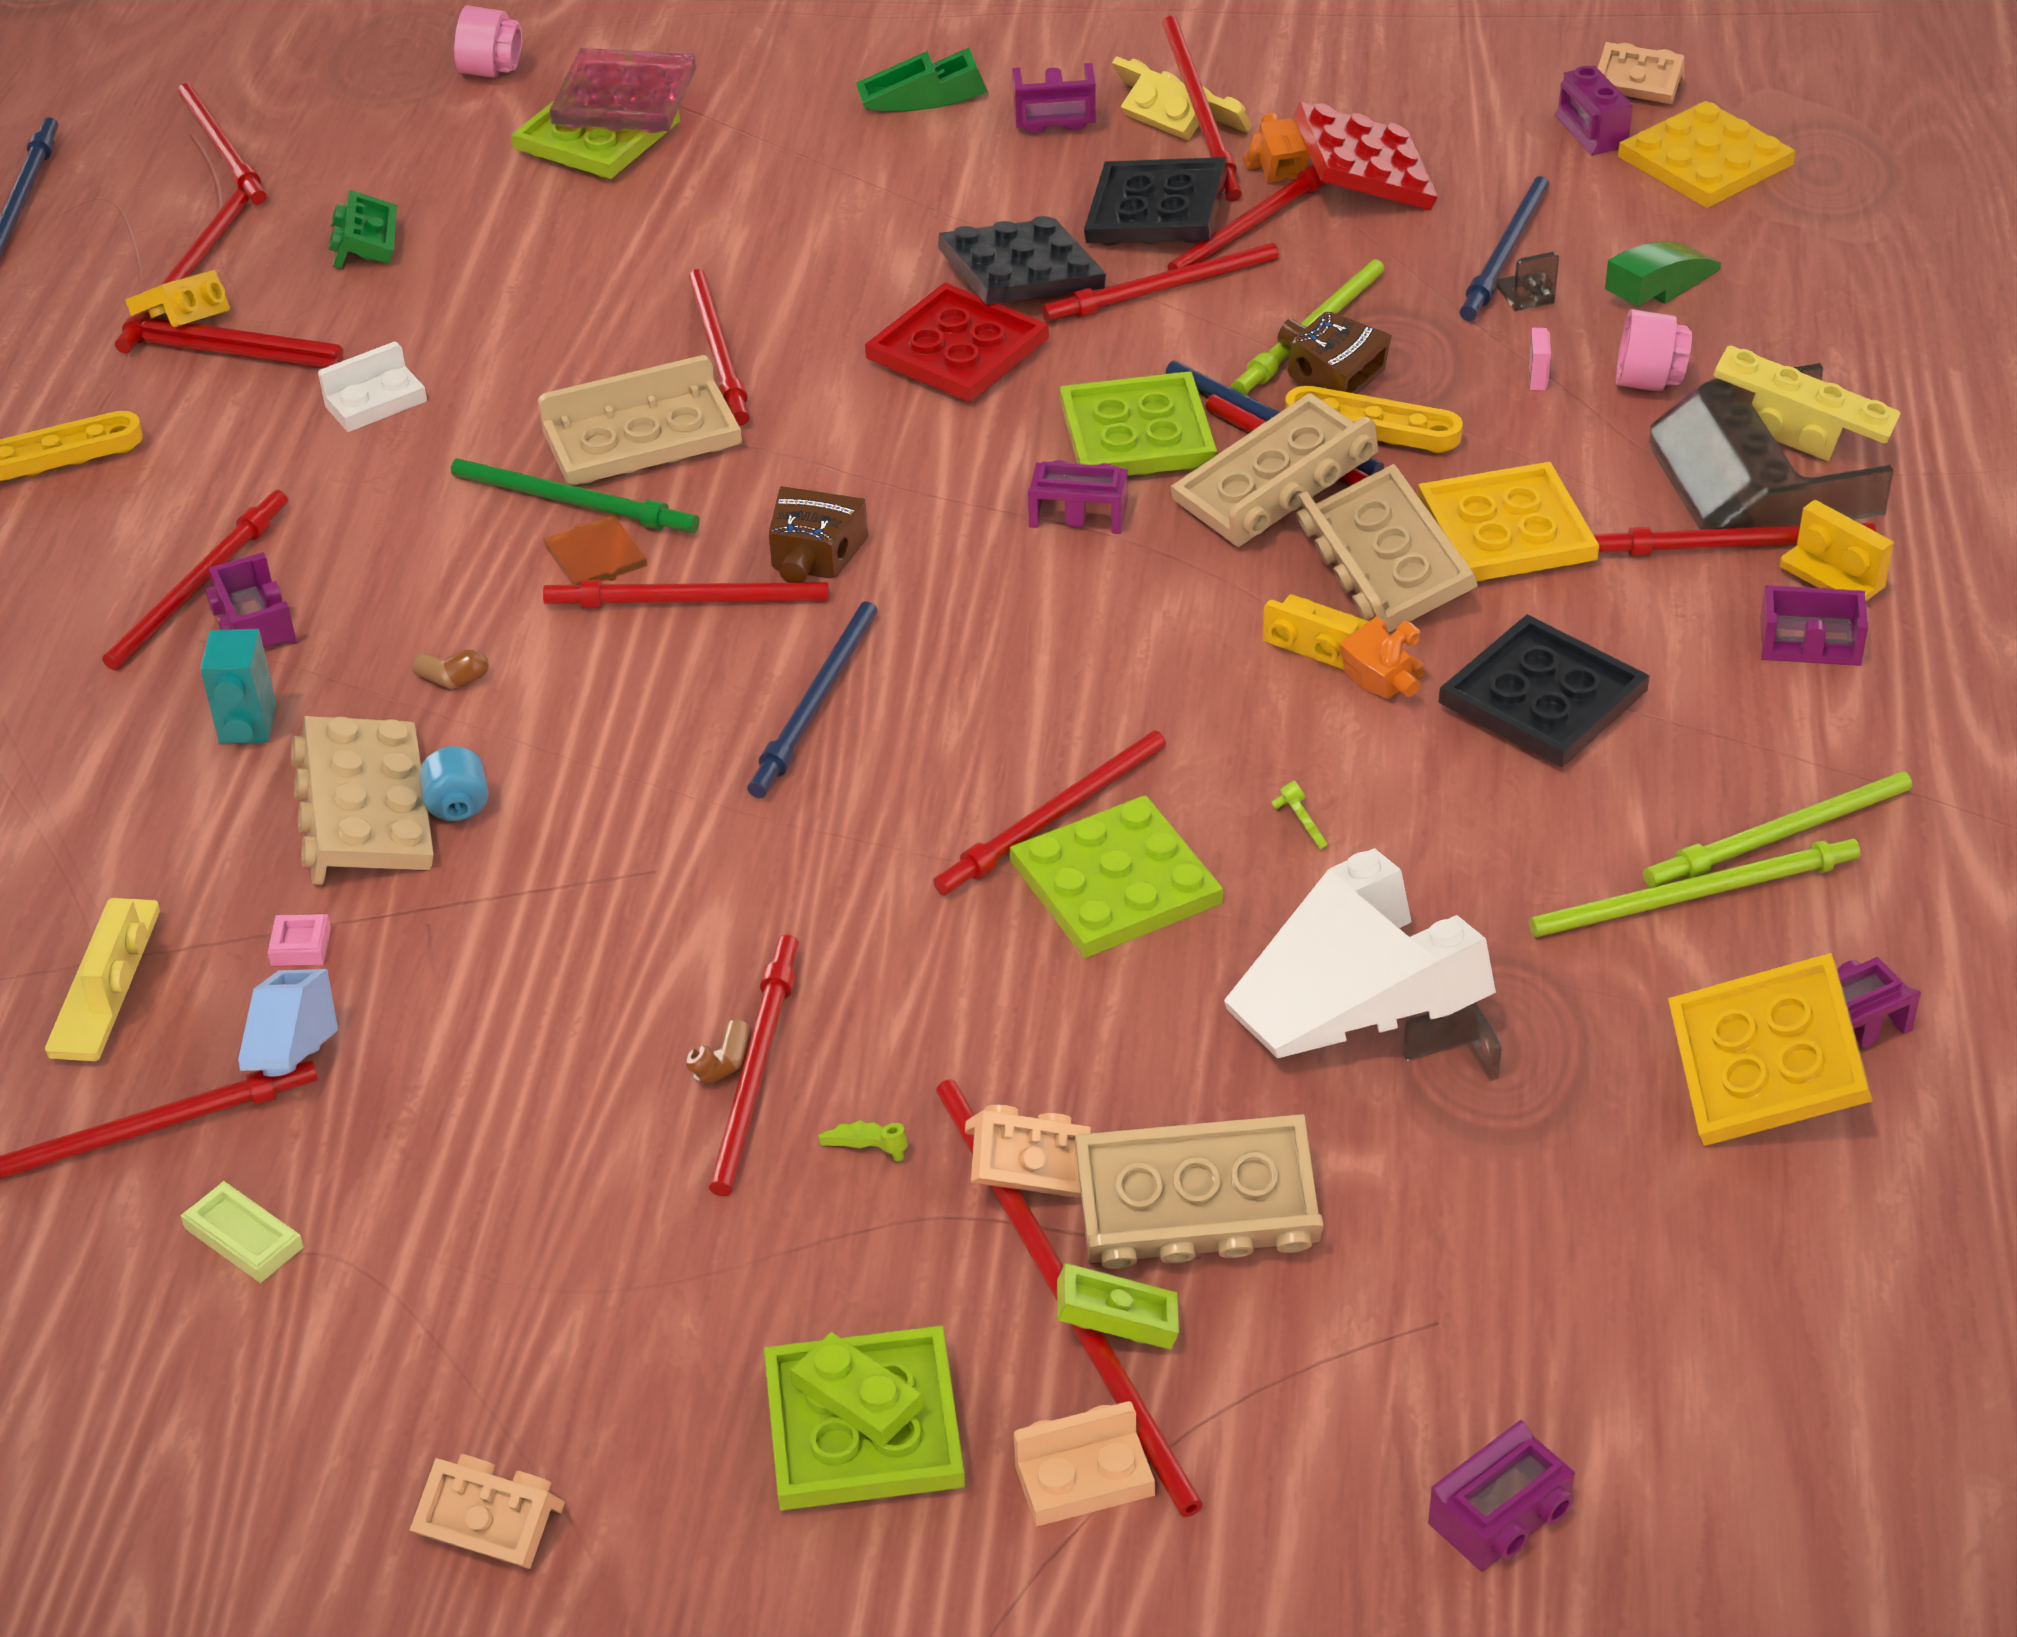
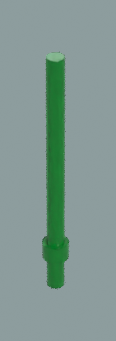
(650, 513)

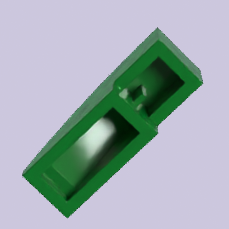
(923, 84)
(1657, 271)

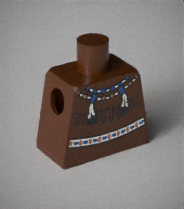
(1335, 352)
(815, 533)

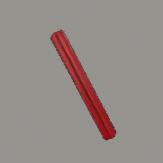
(242, 343)

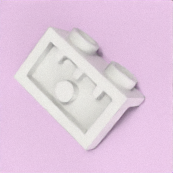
(370, 387)

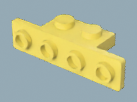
(1165, 104)
(1803, 408)
(102, 980)

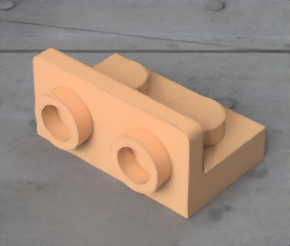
(1643, 71)
(1025, 1151)
(1082, 1463)
(485, 1512)

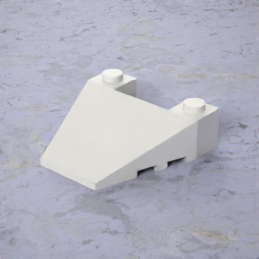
(1351, 967)

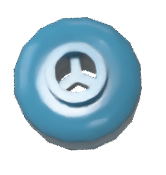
(453, 780)

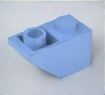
(287, 1021)

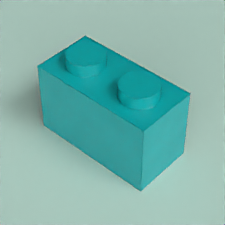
(238, 686)

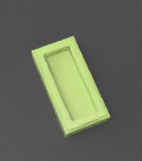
(242, 1231)

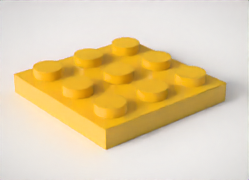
(1706, 154)
(1510, 520)
(1769, 1050)

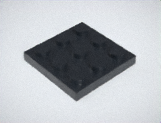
(1156, 200)
(1020, 260)
(1544, 690)

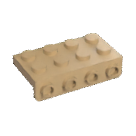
(637, 420)
(1265, 470)
(1386, 548)
(360, 795)
(1197, 1190)

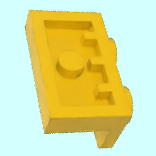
(183, 299)
(1838, 552)
(1308, 628)

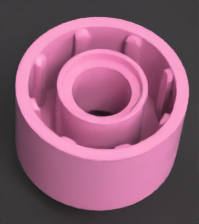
(486, 42)
(1652, 351)

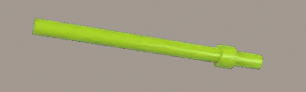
(1266, 365)
(1698, 859)

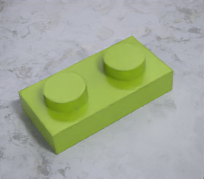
(1117, 1306)
(856, 1389)

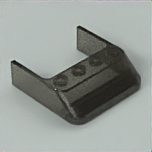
(1736, 472)

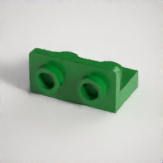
(363, 227)

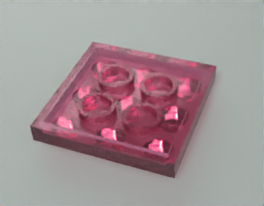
(623, 89)

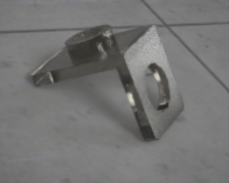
(1533, 282)
(1462, 1027)

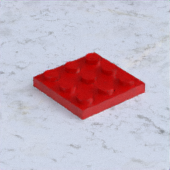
(1364, 155)
(957, 342)

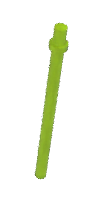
(1819, 857)

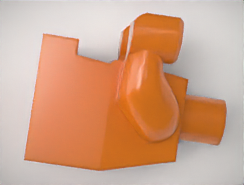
(1277, 149)
(1380, 662)

